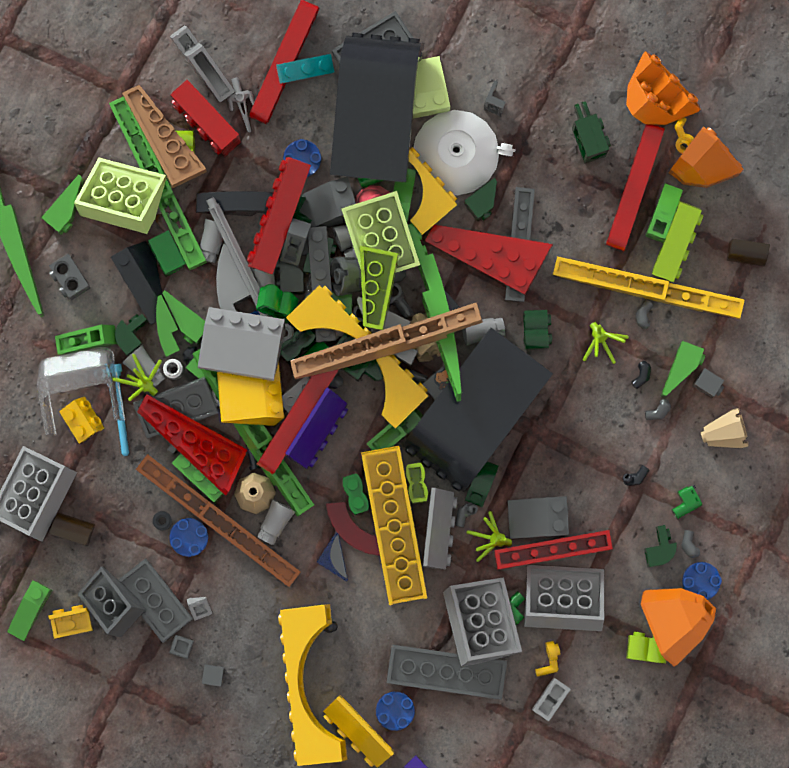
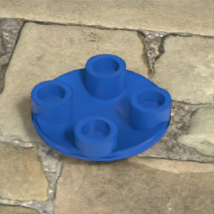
(305, 152)
(188, 537)
(702, 579)
(395, 711)

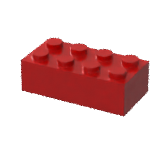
(203, 115)

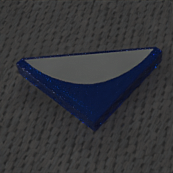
(333, 558)

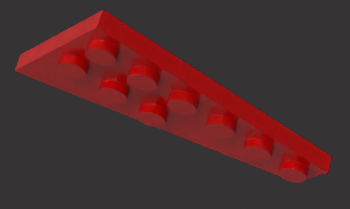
(500, 257)
(207, 450)

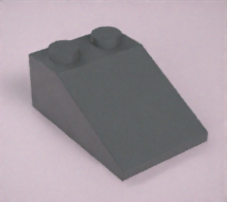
(325, 203)
(538, 517)
(110, 603)

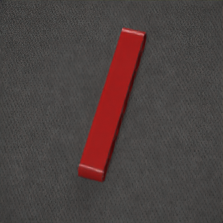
(287, 52)
(635, 187)
(294, 420)

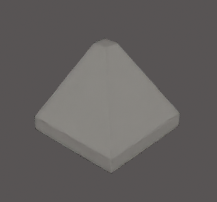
(199, 607)

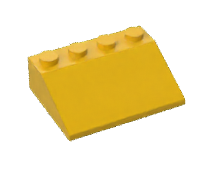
(250, 399)
(361, 734)

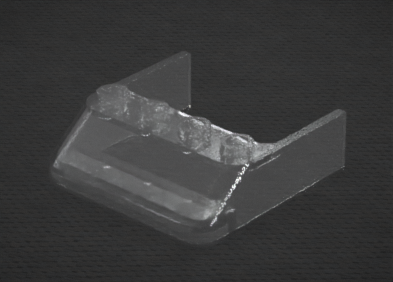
(75, 372)

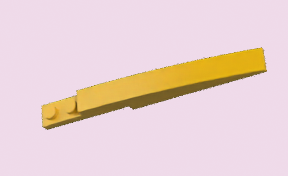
(648, 288)

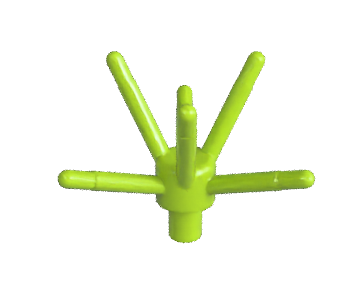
(600, 336)
(144, 383)
(496, 538)

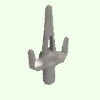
(240, 97)

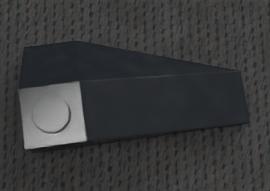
(141, 275)

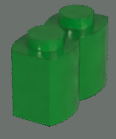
(275, 302)
(354, 489)

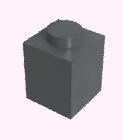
(709, 383)

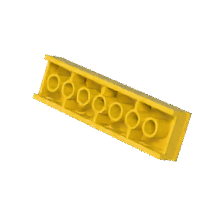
(394, 525)

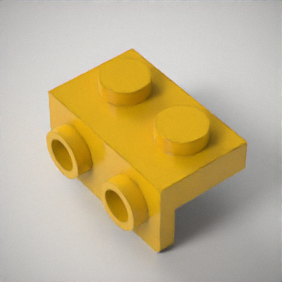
(81, 419)
(70, 622)

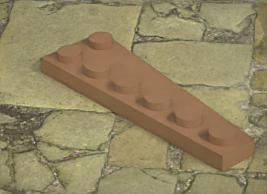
(170, 149)

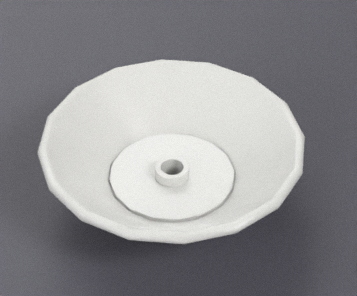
(478, 153)

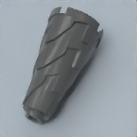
(348, 276)

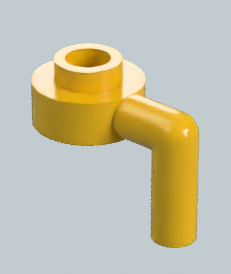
(682, 137)
(552, 653)

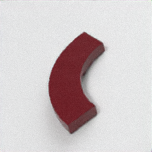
(350, 531)

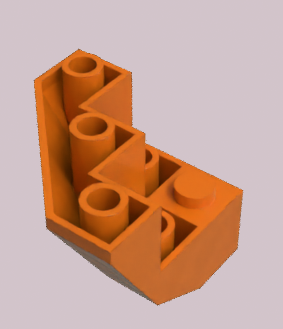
(657, 95)
(705, 162)
(677, 620)

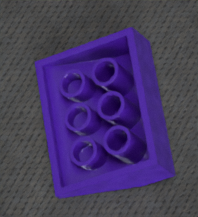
(316, 429)

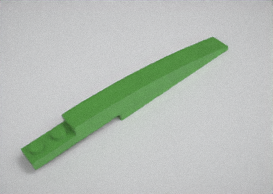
(147, 160)
(15, 248)
(435, 303)
(257, 440)

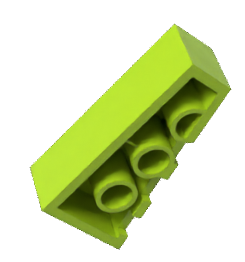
(677, 241)
(377, 278)

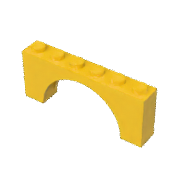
(435, 200)

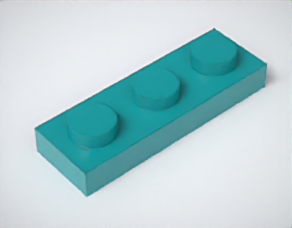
(305, 68)

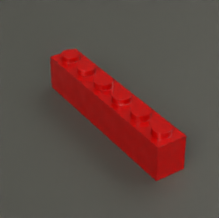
(279, 215)
(553, 549)

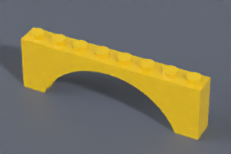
(323, 312)
(311, 739)

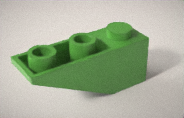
(664, 213)

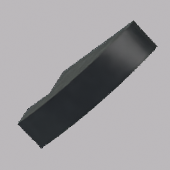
(235, 202)

